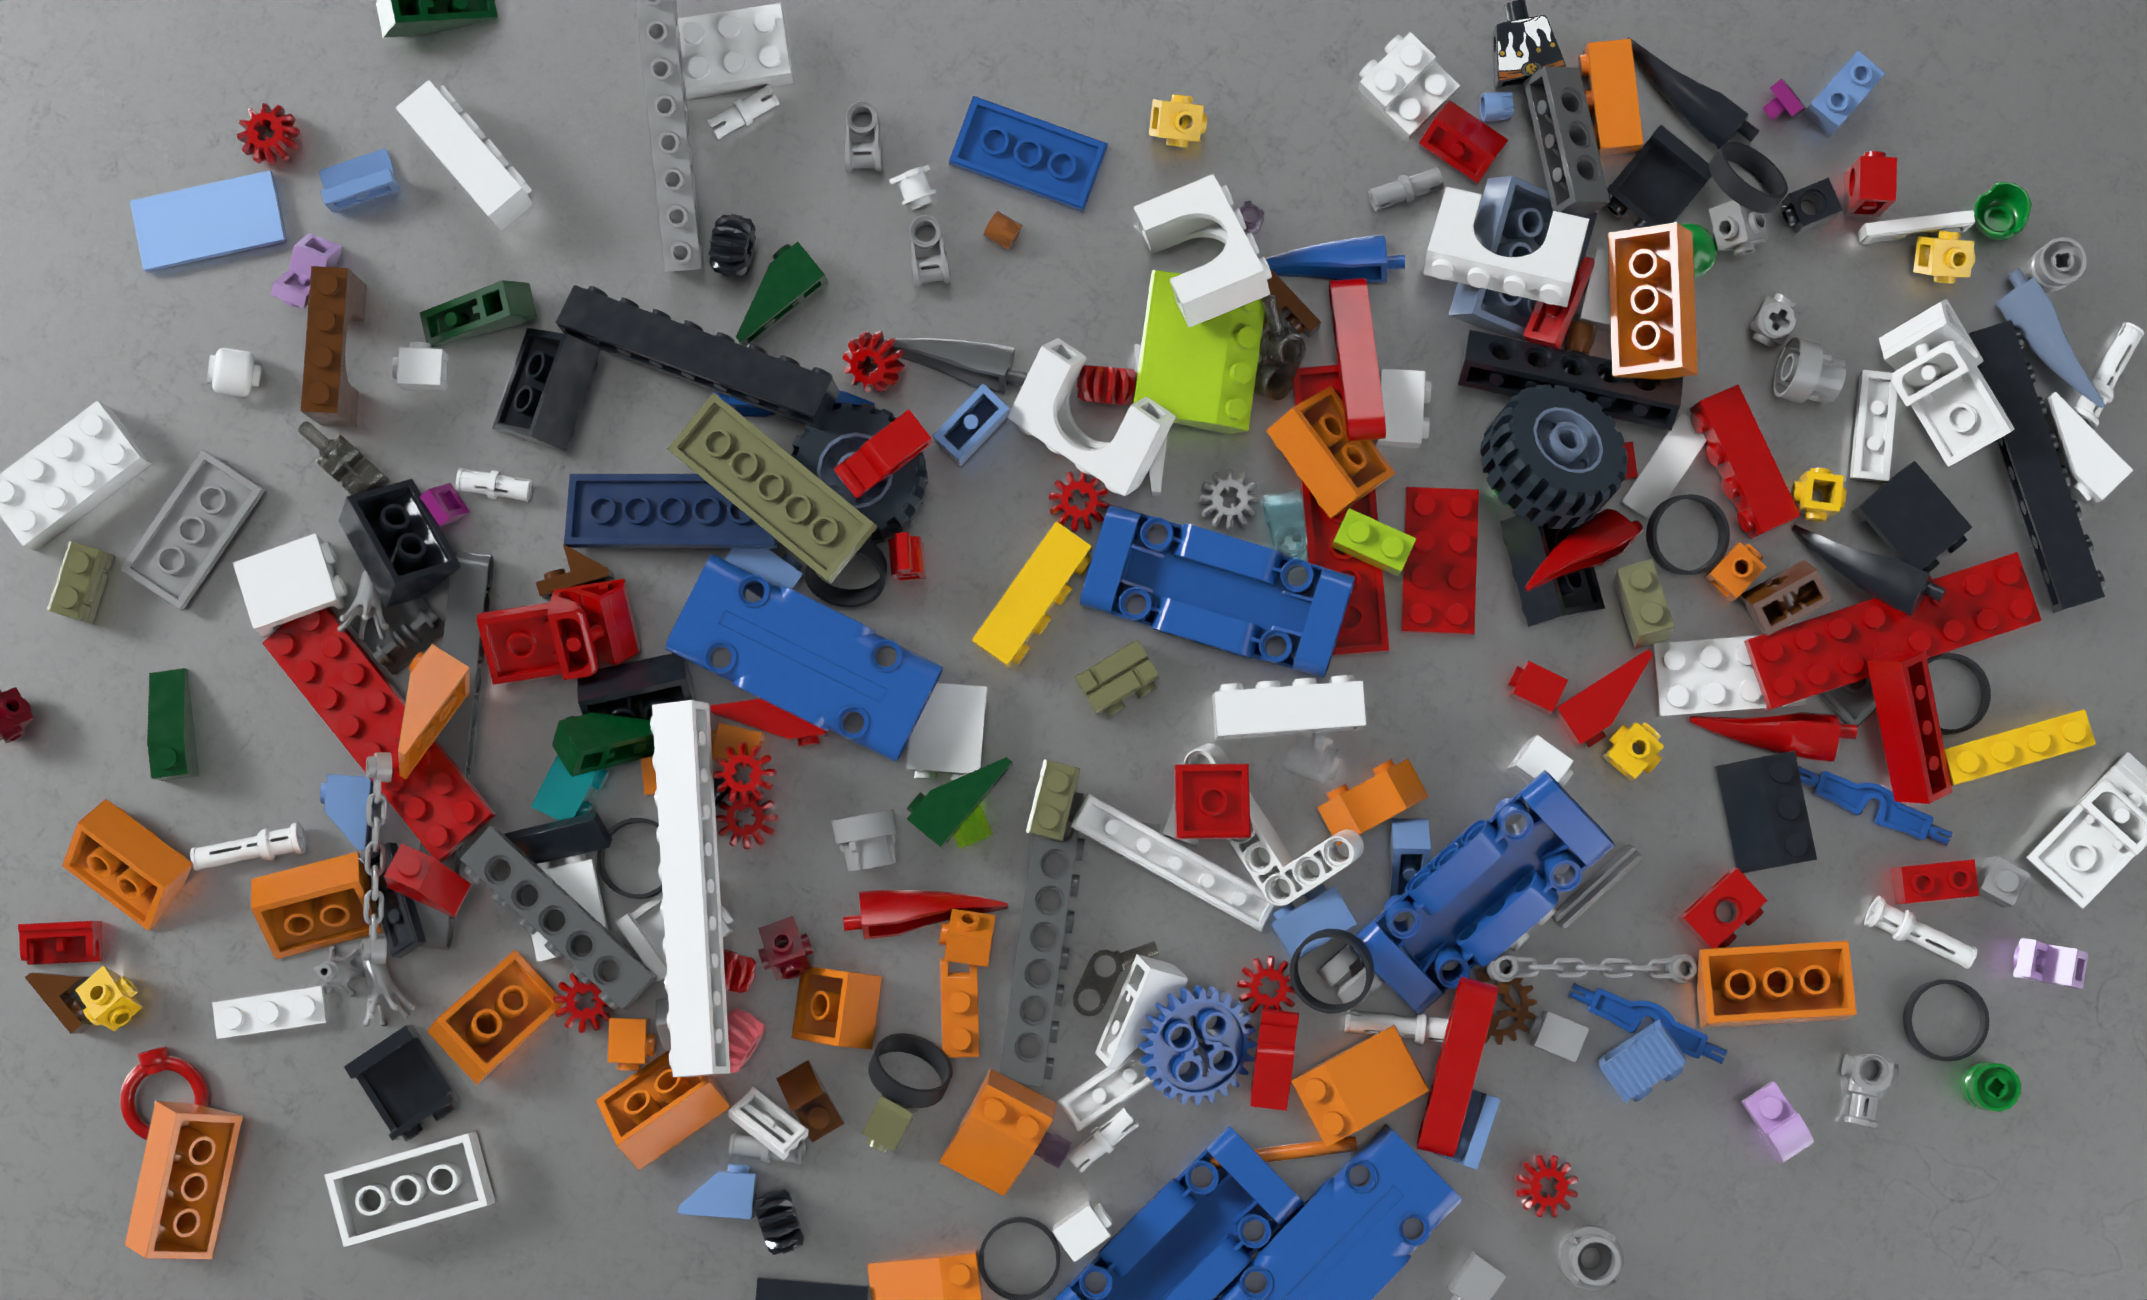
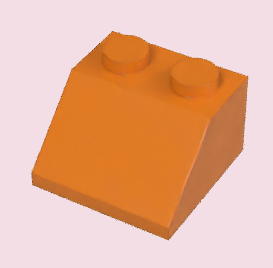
(837, 1007)

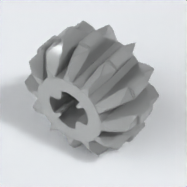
(1242, 498)

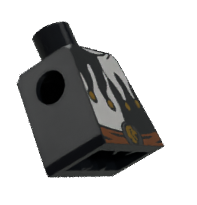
(1522, 46)

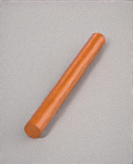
(1301, 1150)

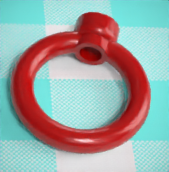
(153, 1062)

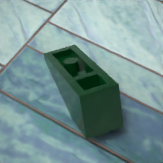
(422, 17)
(785, 285)
(479, 313)
(171, 727)
(601, 741)
(951, 804)

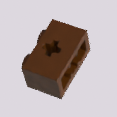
(1786, 597)

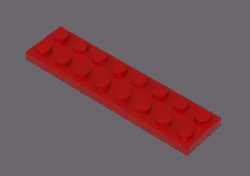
(1365, 619)
(1837, 645)
(368, 719)

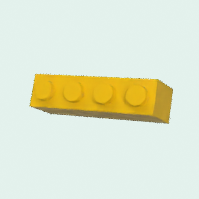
(1032, 596)
(2019, 747)

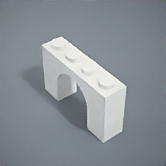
(1206, 211)
(1540, 276)
(1045, 412)

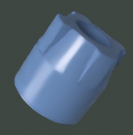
(1496, 106)

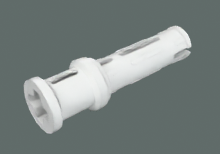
(2109, 372)
(265, 845)
(1905, 926)
(1417, 1028)

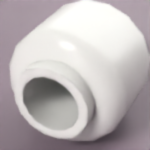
(233, 372)

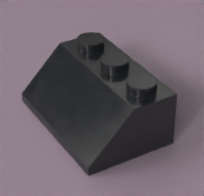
(546, 388)
(397, 541)
(1559, 598)
(636, 686)
(1765, 812)

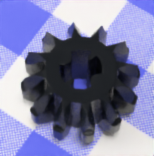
(732, 245)
(779, 1222)

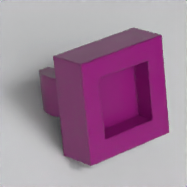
(1784, 100)
(444, 504)

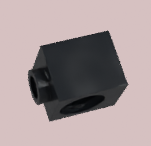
(1821, 195)

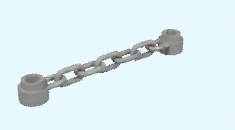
(380, 769)
(1671, 968)

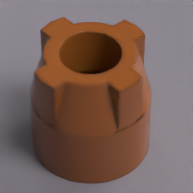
(1002, 230)
(1580, 337)

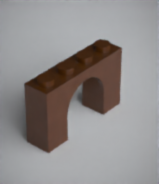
(334, 300)

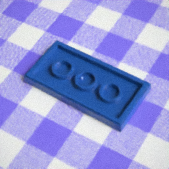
(1028, 154)

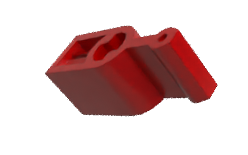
(884, 454)
(906, 557)
(1274, 1059)

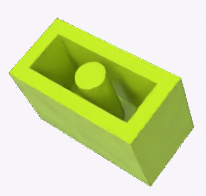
(1373, 542)

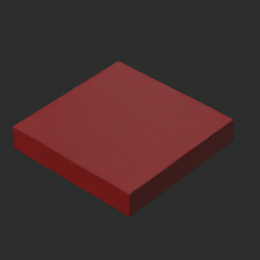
(1212, 801)

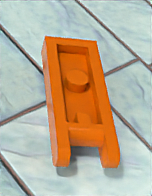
(960, 1012)

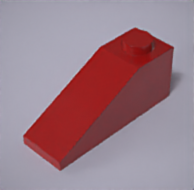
(1599, 704)
(770, 719)

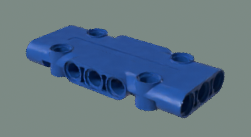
(1217, 590)
(803, 657)
(1483, 891)
(1350, 1235)
(1192, 1236)

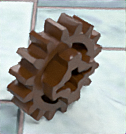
(1519, 1012)

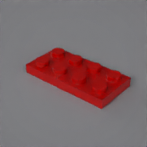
(1442, 562)

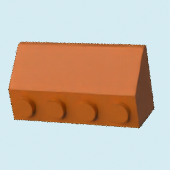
(1652, 302)
(1775, 984)
(183, 1181)

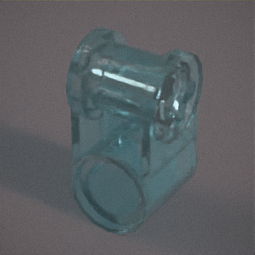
(1284, 519)

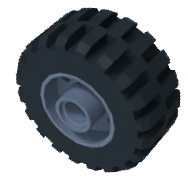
(1553, 456)
(888, 502)

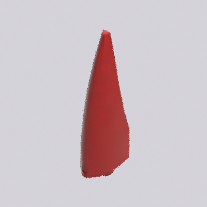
(1588, 546)
(1808, 734)
(901, 911)

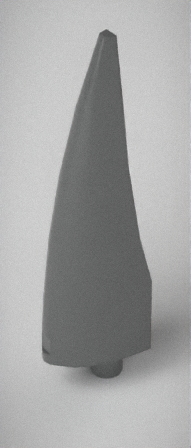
(965, 360)

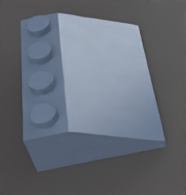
(1509, 224)

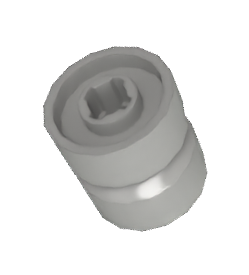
(2057, 264)
(1349, 974)

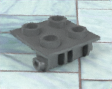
(410, 630)

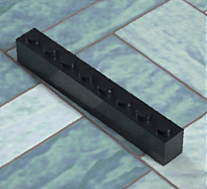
(699, 356)
(2036, 474)

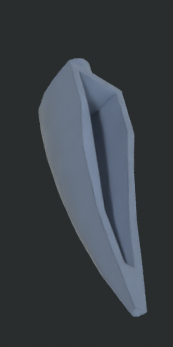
(2043, 333)

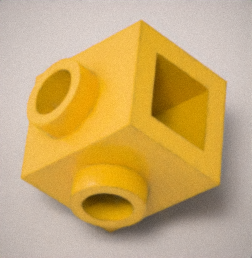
(1166, 118)
(1944, 256)
(1829, 488)
(1622, 755)
(109, 999)

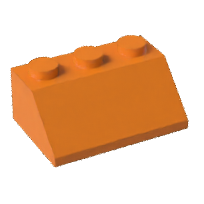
(1319, 451)
(126, 863)
(313, 905)
(658, 1111)

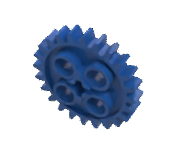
(1227, 1034)

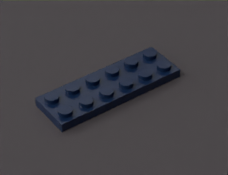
(655, 514)

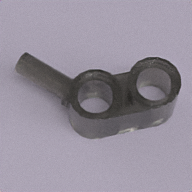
(1278, 362)
(344, 461)
(1104, 985)

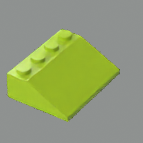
(1200, 370)

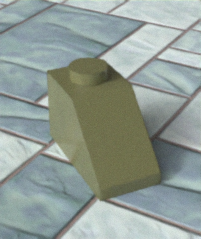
(887, 1124)

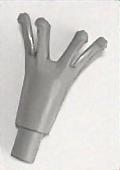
(366, 606)
(338, 971)
(382, 989)

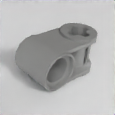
(863, 144)
(928, 258)

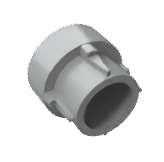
(1808, 373)
(867, 839)
(1610, 1261)

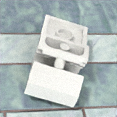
(1943, 384)
(2097, 834)

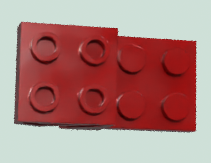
(561, 635)

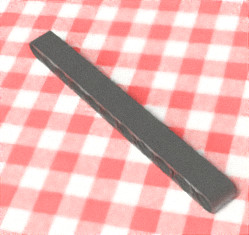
(467, 596)

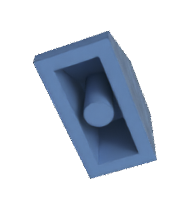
(346, 804)
(1407, 851)
(726, 1194)

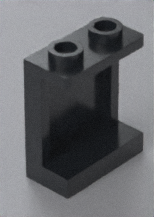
(1658, 182)
(1914, 518)
(404, 1083)

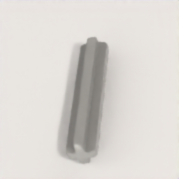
(1596, 886)

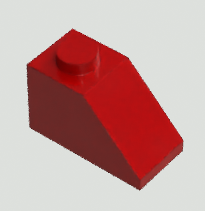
(426, 880)

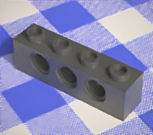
(1566, 141)

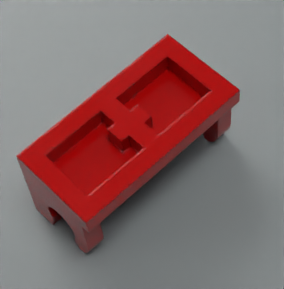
(61, 942)

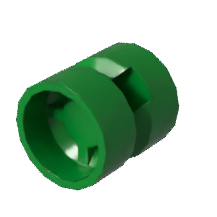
(1990, 1086)

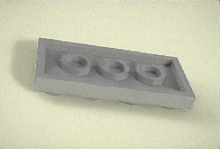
(192, 530)

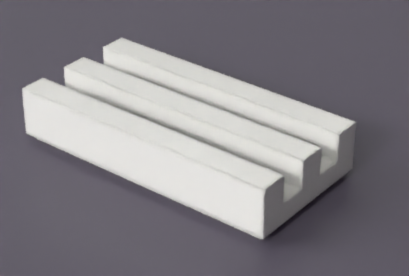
(758, 1132)

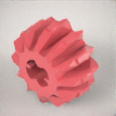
(743, 1036)

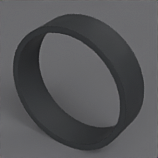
(1740, 190)
(1723, 527)
(851, 597)
(1984, 685)
(601, 866)
(1306, 997)
(1983, 1014)
(901, 1093)
(992, 1286)

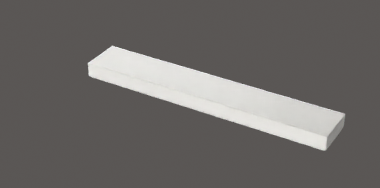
(1172, 862)

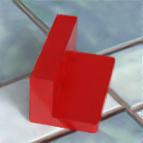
(1463, 141)

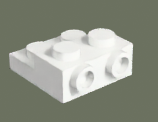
(1407, 84)

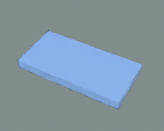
(208, 221)

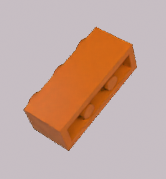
(1612, 96)

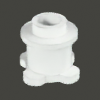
(914, 187)

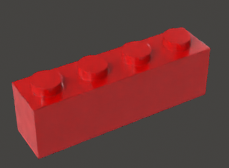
(1743, 462)
(1910, 726)

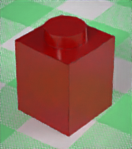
(1536, 687)

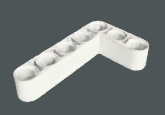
(1282, 864)

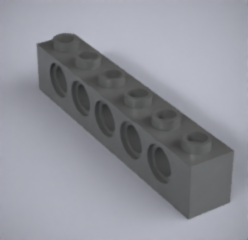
(495, 847)

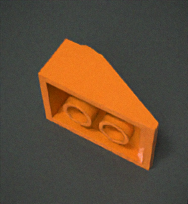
(434, 694)
(494, 1017)
(1360, 1085)
(998, 1132)
(927, 1277)

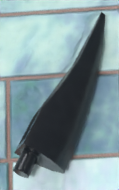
(1699, 105)
(1880, 576)

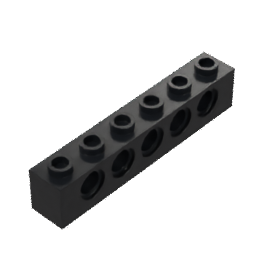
(1513, 365)

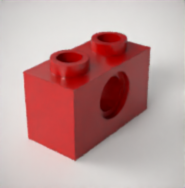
(1870, 184)
(1935, 881)
(1702, 916)

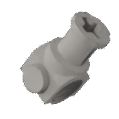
(1774, 320)
(1864, 1091)

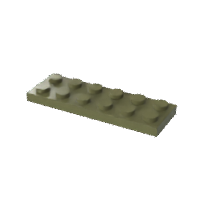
(772, 488)

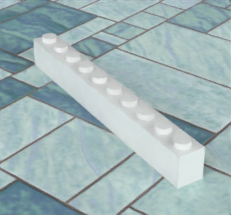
(690, 889)

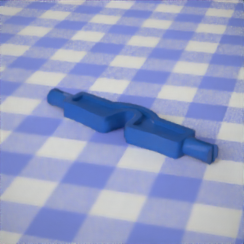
(1890, 814)
(1630, 1014)

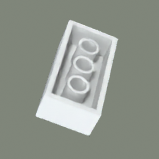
(735, 51)
(460, 148)
(68, 475)
(1288, 709)
(409, 1189)

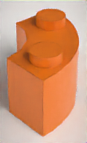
(1375, 800)

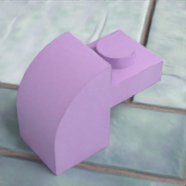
(295, 283)
(2050, 964)
(1778, 1123)

